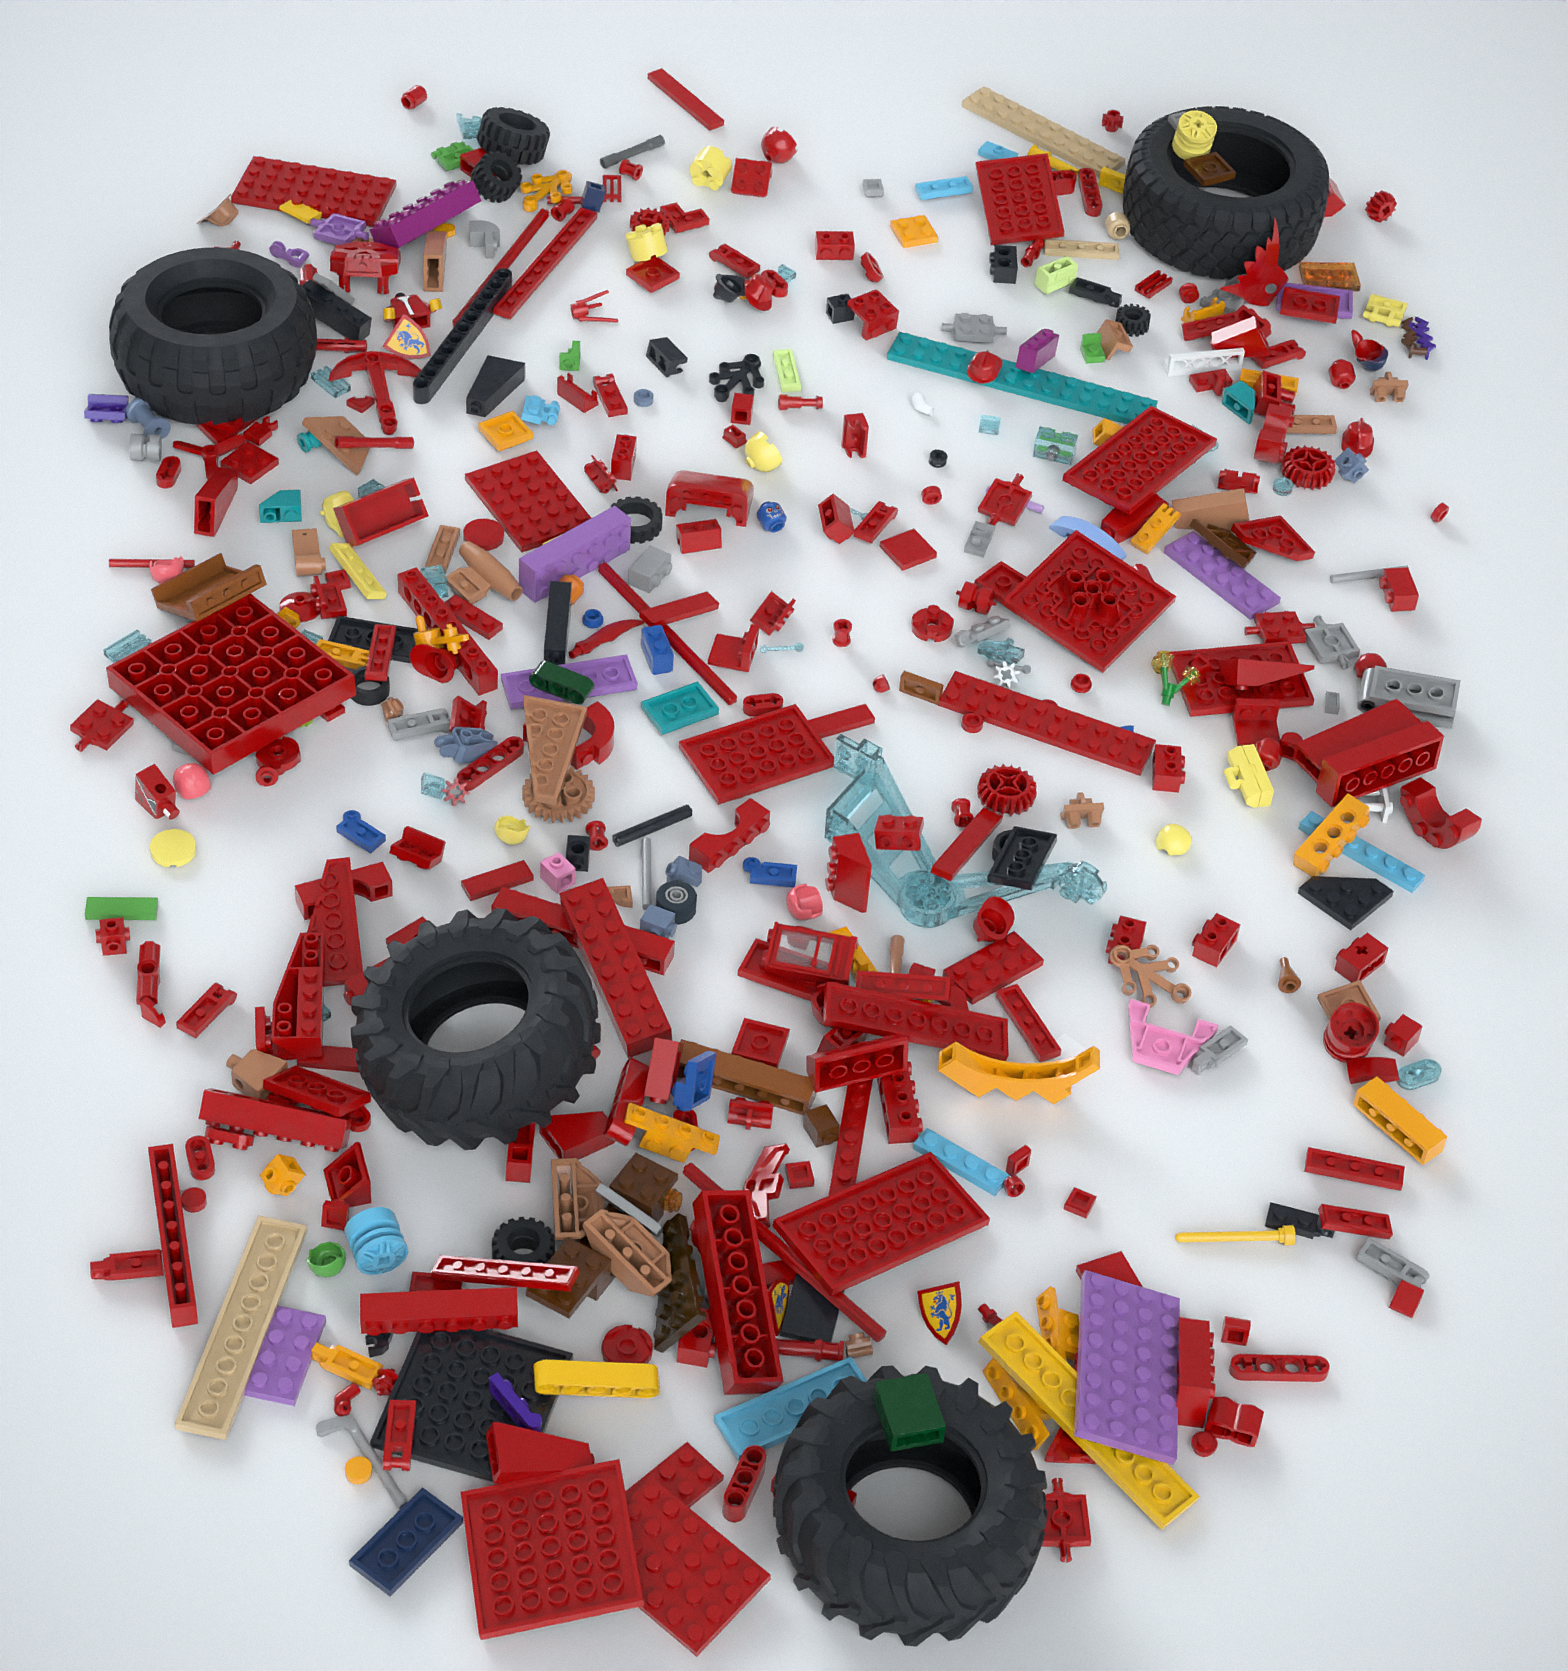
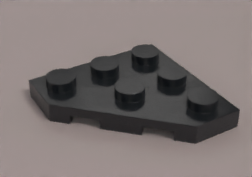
(1346, 898)

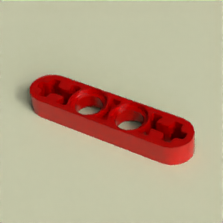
(1090, 191)
(494, 766)
(1279, 1371)

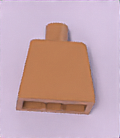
(251, 1070)

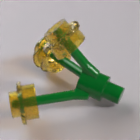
(1162, 665)

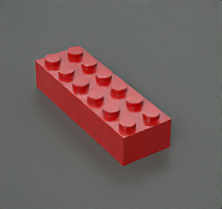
(1379, 763)

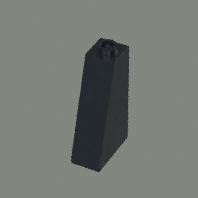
(493, 384)
(558, 622)

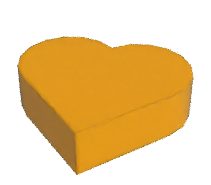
(448, 228)
(290, 617)

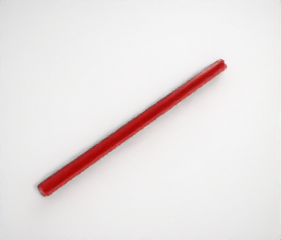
(510, 255)
(673, 639)
(786, 1254)

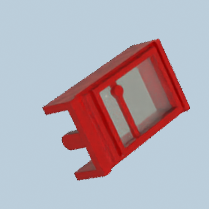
(809, 954)

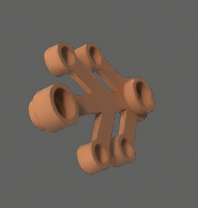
(1147, 973)

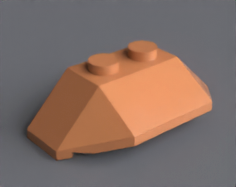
(573, 1197)
(634, 1253)

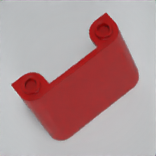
(711, 491)

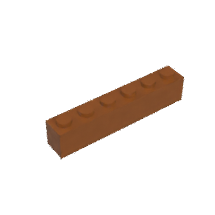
(754, 1079)

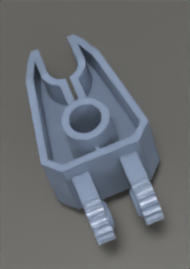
(465, 744)

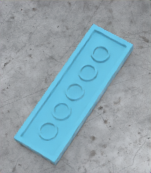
(775, 1414)

